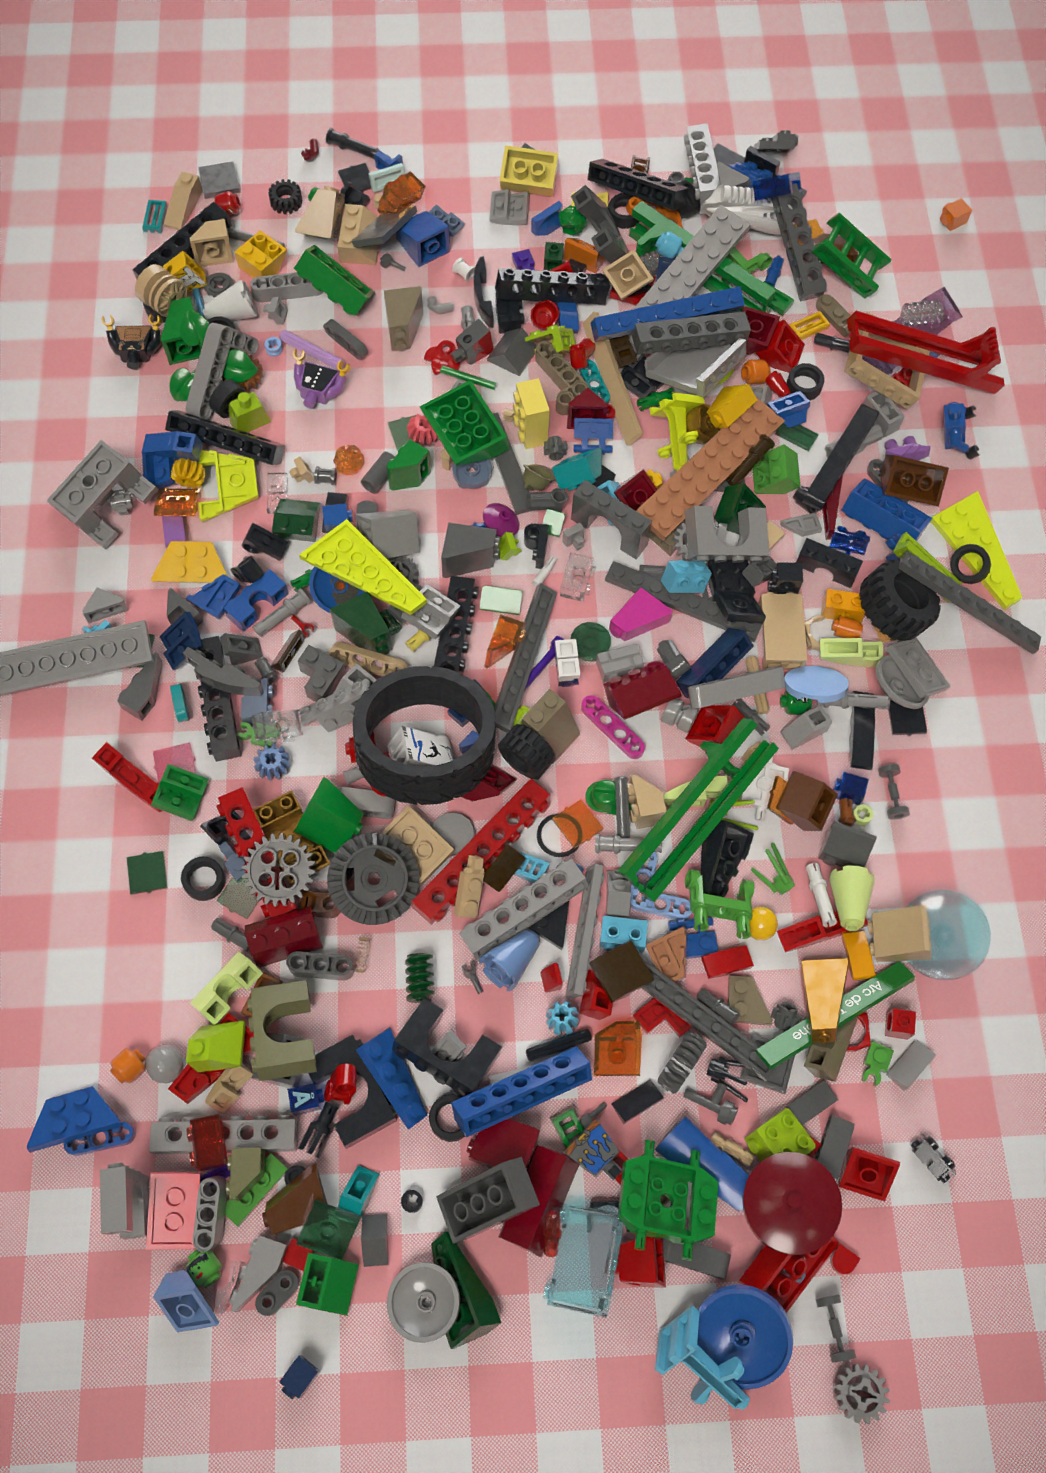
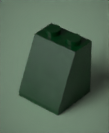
(362, 624)

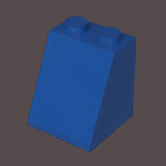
(424, 238)

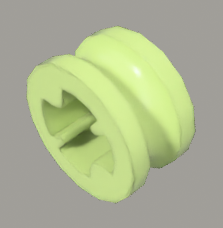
(869, 813)

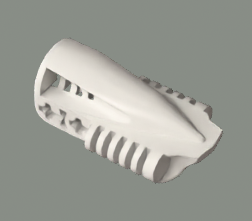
(743, 203)

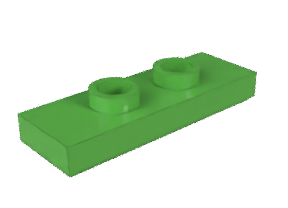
(273, 1172)

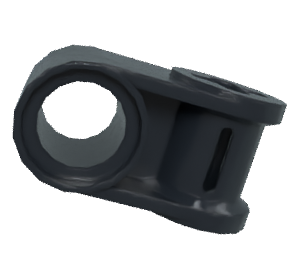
(247, 570)

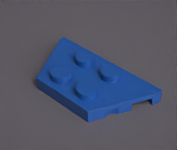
(71, 1118)

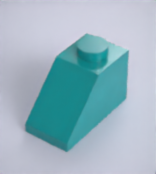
(358, 1191)

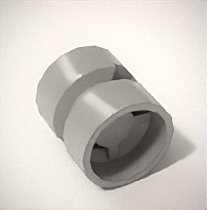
(680, 715)

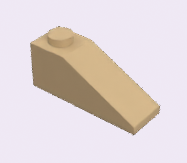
(183, 200)

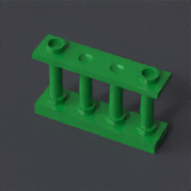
(843, 266)

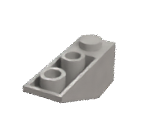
(261, 1269)

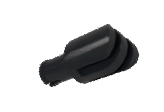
(321, 1127)

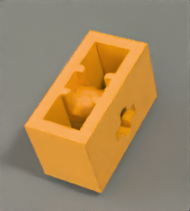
(842, 603)

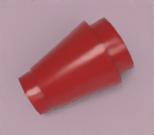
(777, 384)

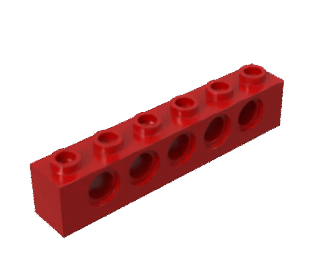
(238, 801)

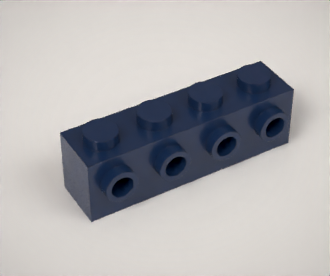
(717, 659)

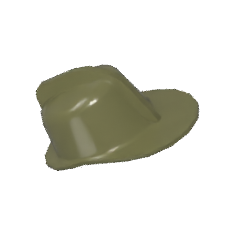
(537, 477)

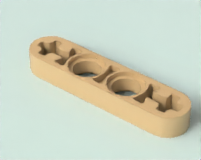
(368, 658)

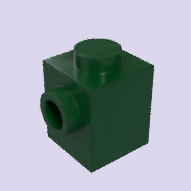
(553, 255)

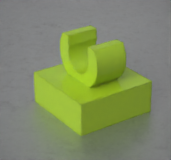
(508, 546)

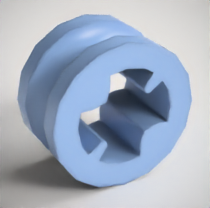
(273, 351)

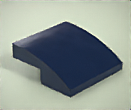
(178, 637)

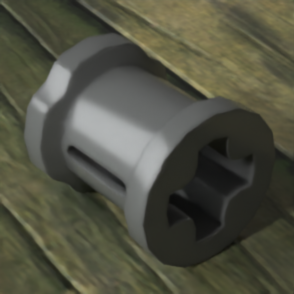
(325, 475)

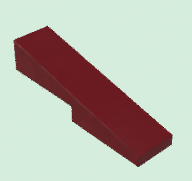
(830, 511)

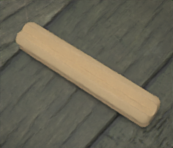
(760, 699)

